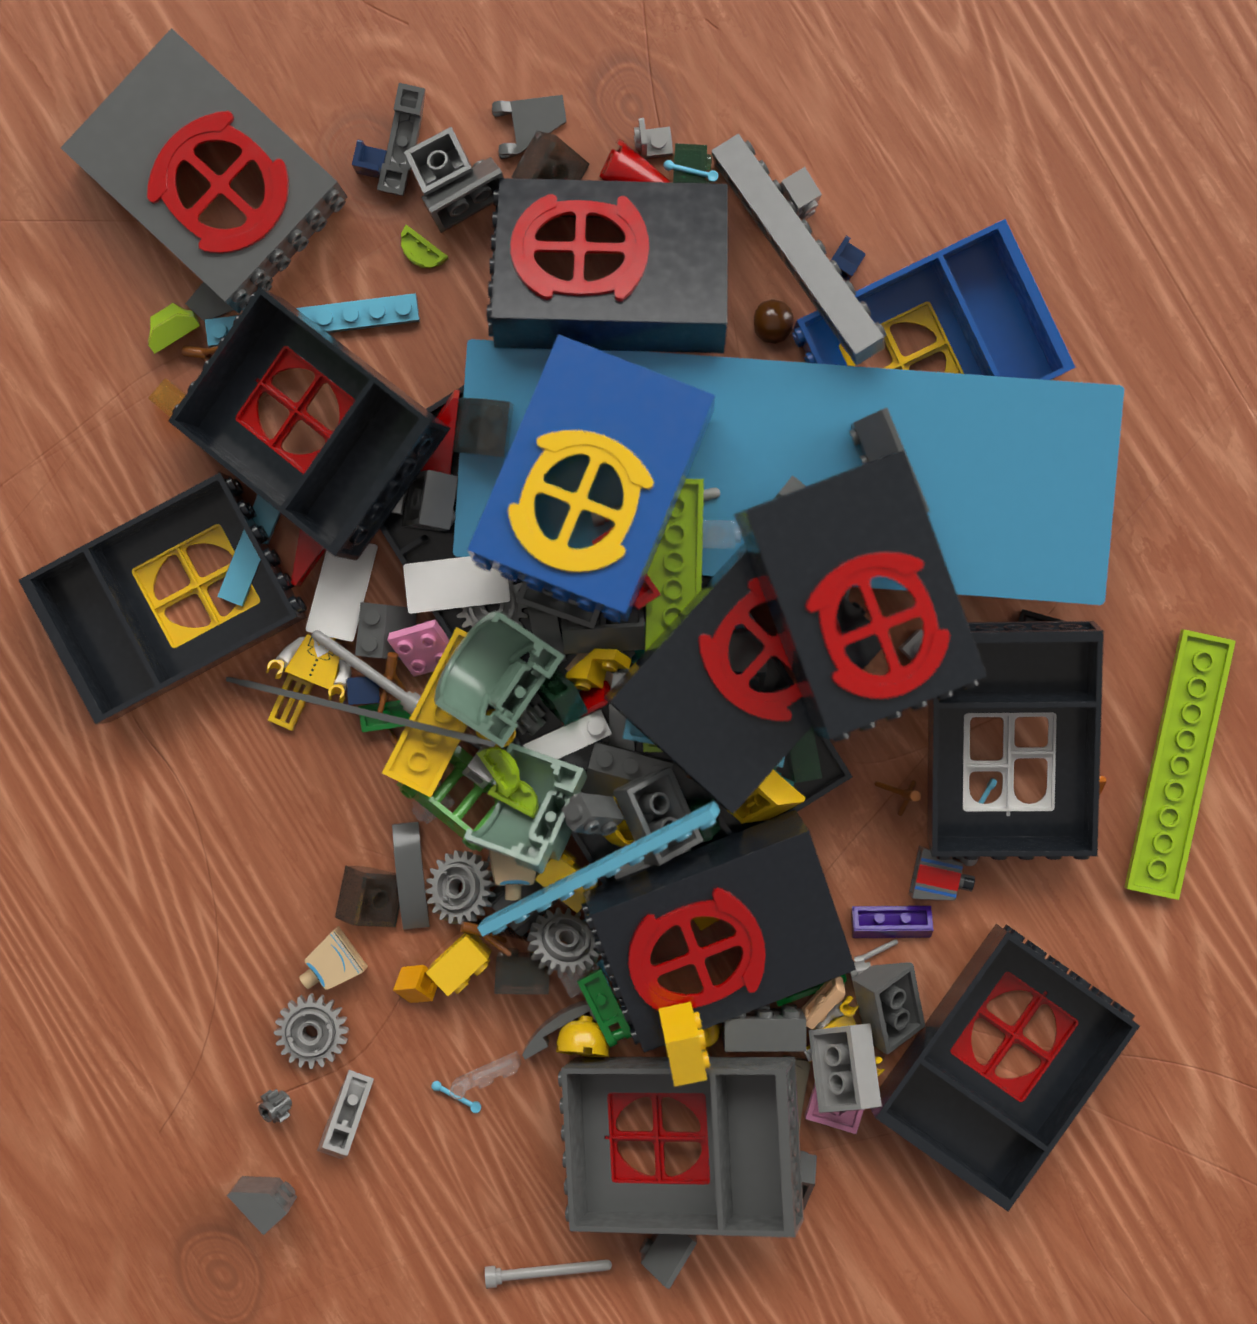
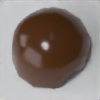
(773, 321)

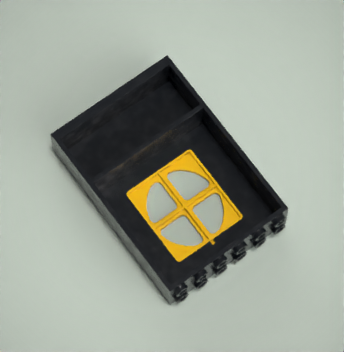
(115, 630)

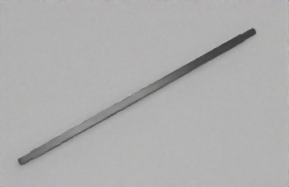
(360, 711)

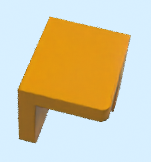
(415, 984)

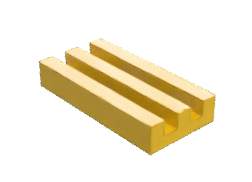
(282, 722)

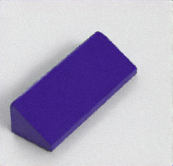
(892, 922)

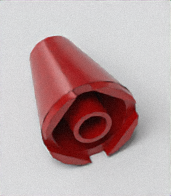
(629, 166)

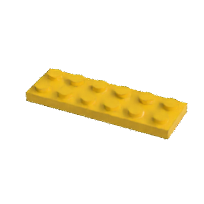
(423, 755)

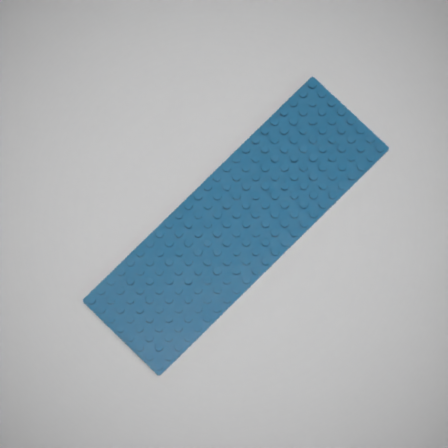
(1006, 464)

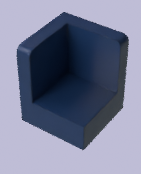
(368, 159)
(848, 258)
(361, 691)

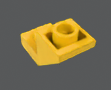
(592, 668)

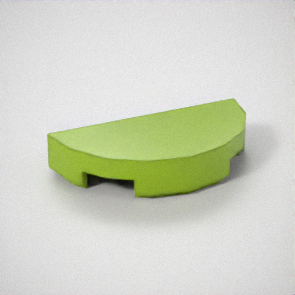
(420, 251)
(502, 768)
(523, 799)

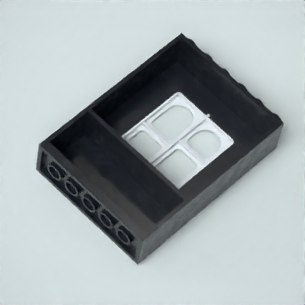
(1030, 672)

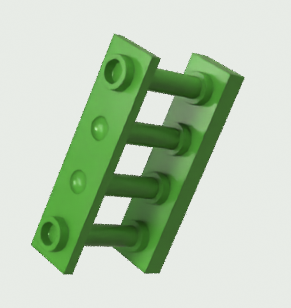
(459, 760)

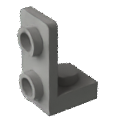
(652, 142)

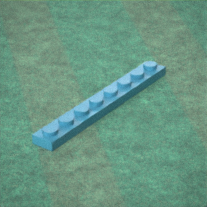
(340, 316)

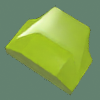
(170, 325)

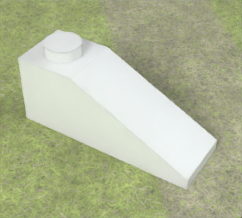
(571, 737)

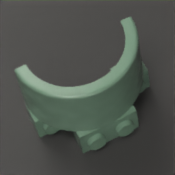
(490, 671)
(537, 839)

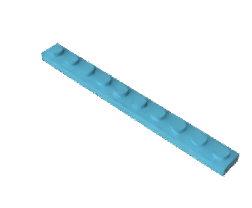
(606, 866)

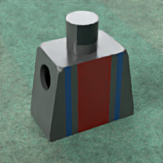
(938, 878)

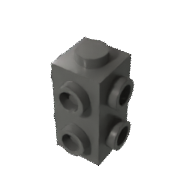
(592, 814)

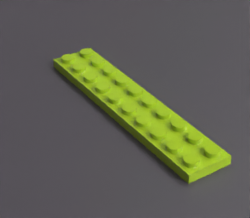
(676, 565)
(1179, 764)

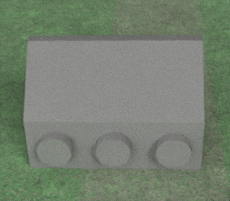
(844, 1068)

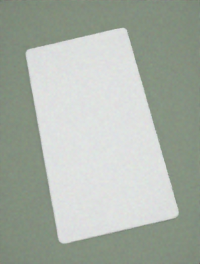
(452, 585)
(339, 594)

